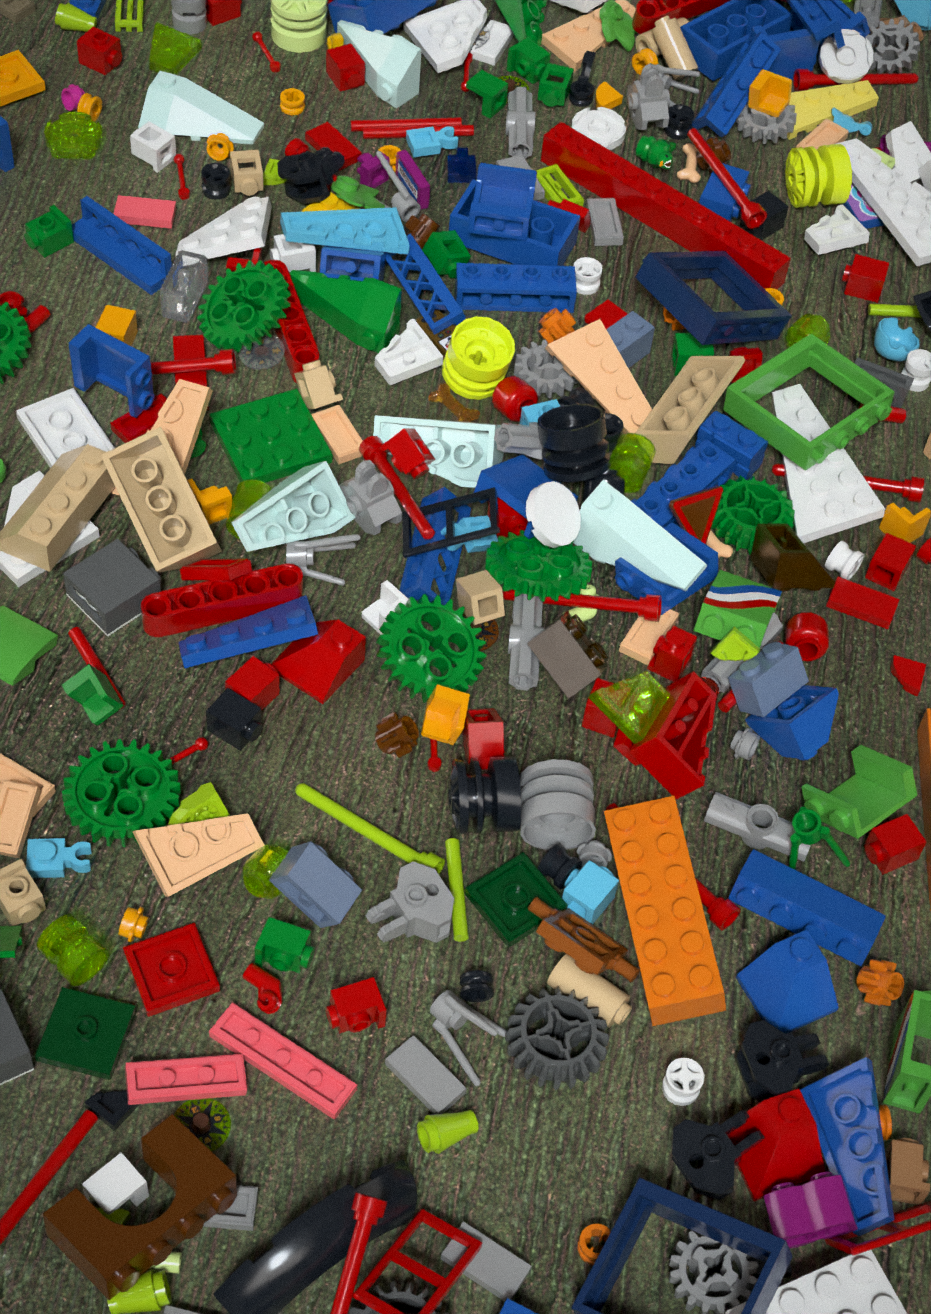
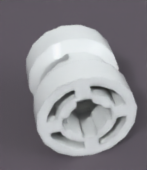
(918, 367)

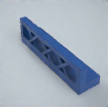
(818, 20)
(733, 88)
(119, 247)
(428, 280)
(425, 567)

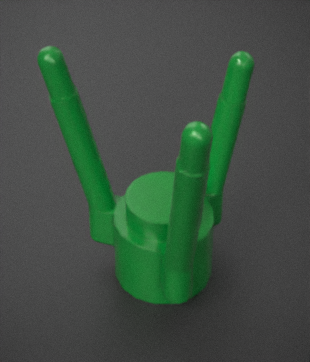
(808, 831)

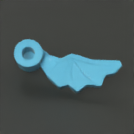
(848, 123)

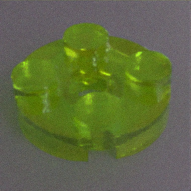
(64, 145)

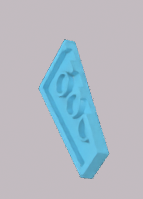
(353, 228)

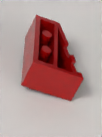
(677, 739)

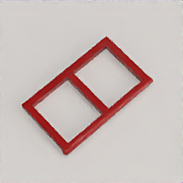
(896, 1231)
(393, 1254)

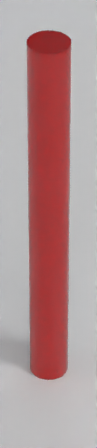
(357, 125)
(400, 132)
(46, 1173)

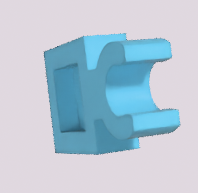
(428, 142)
(469, 525)
(50, 857)

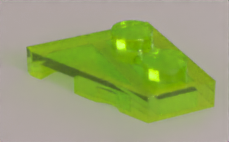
(172, 49)
(632, 704)

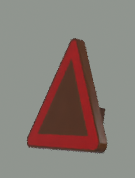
(697, 511)

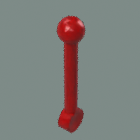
(469, 58)
(275, 66)
(183, 192)
(200, 744)
(434, 762)

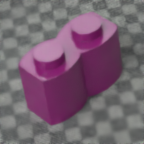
(810, 1210)

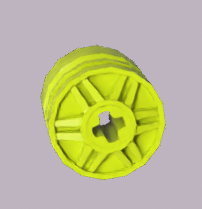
(818, 175)
(477, 357)

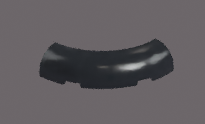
(316, 1243)

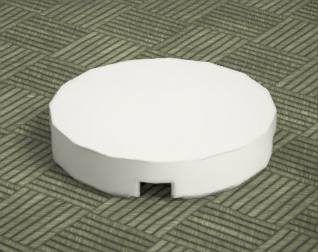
(848, 62)
(601, 126)
(553, 514)

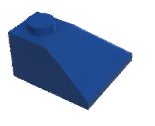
(799, 722)
(790, 983)

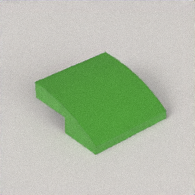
(21, 645)

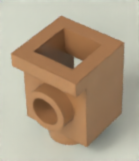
(907, 1171)

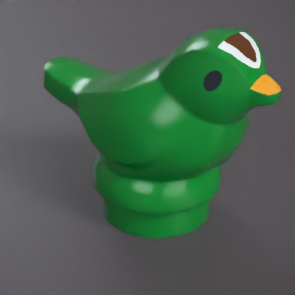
(656, 151)

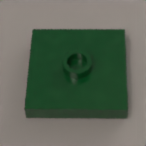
(506, 895)
(85, 1033)

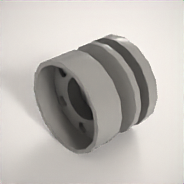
(557, 804)

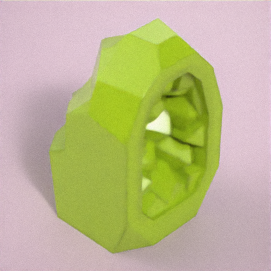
(200, 806)

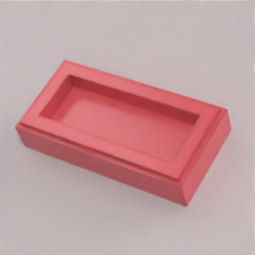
(145, 211)

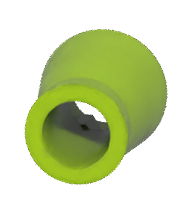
(73, 18)
(444, 1130)
(147, 1295)

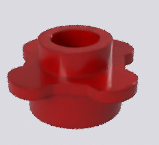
(14, 300)

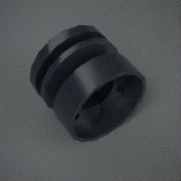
(574, 442)
(485, 795)

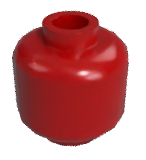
(512, 395)
(809, 634)

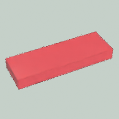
(185, 1079)

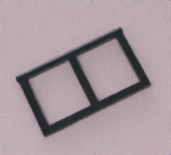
(449, 506)

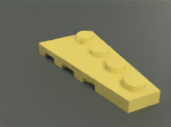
(816, 104)

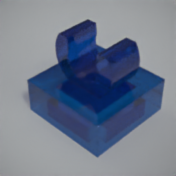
(461, 167)

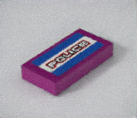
(412, 178)

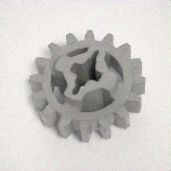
(891, 45)
(766, 126)
(545, 371)
(722, 1284)

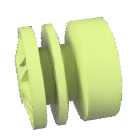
(299, 24)

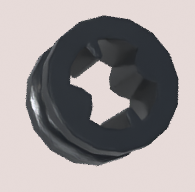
(581, 93)
(476, 986)

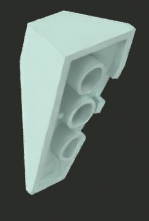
(390, 62)
(193, 111)
(458, 446)
(295, 510)
(618, 528)

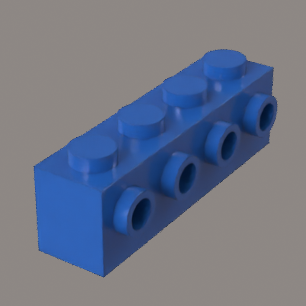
(515, 287)
(700, 469)
(806, 904)

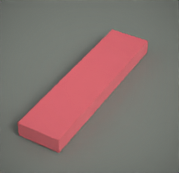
(283, 1060)

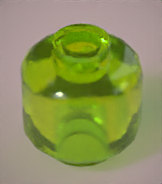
(807, 325)
(259, 870)

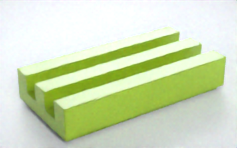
(129, 22)
(553, 188)

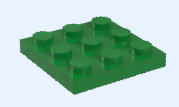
(270, 437)

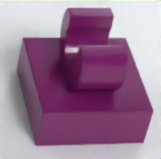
(371, 170)

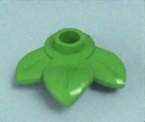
(617, 25)
(355, 193)

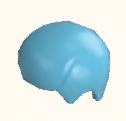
(893, 341)

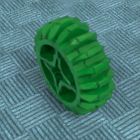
(745, 506)

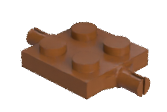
(582, 941)

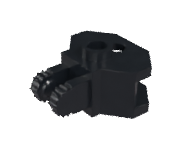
(310, 173)
(775, 1060)
(715, 1150)

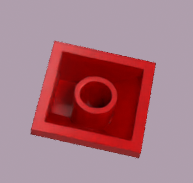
(322, 661)
(789, 1148)

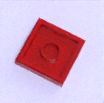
(171, 969)

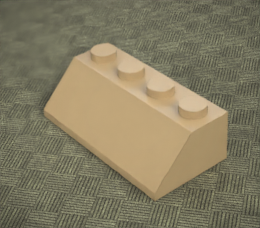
(687, 404)
(160, 502)
(58, 508)

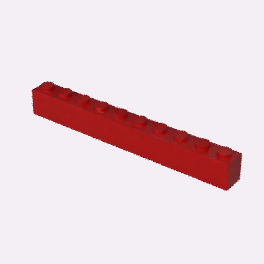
(660, 204)

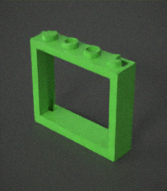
(833, 366)

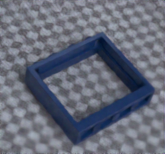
(762, 314)
(651, 1198)

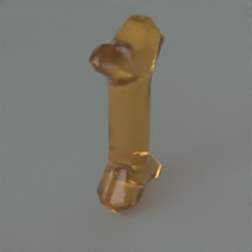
(444, 396)

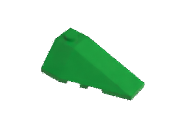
(524, 17)
(359, 310)

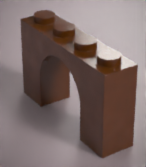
(117, 1253)

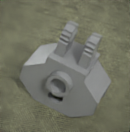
(648, 99)
(371, 498)
(419, 905)

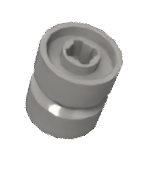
(189, 15)

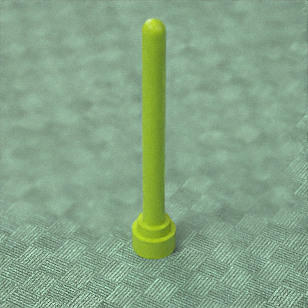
(367, 829)

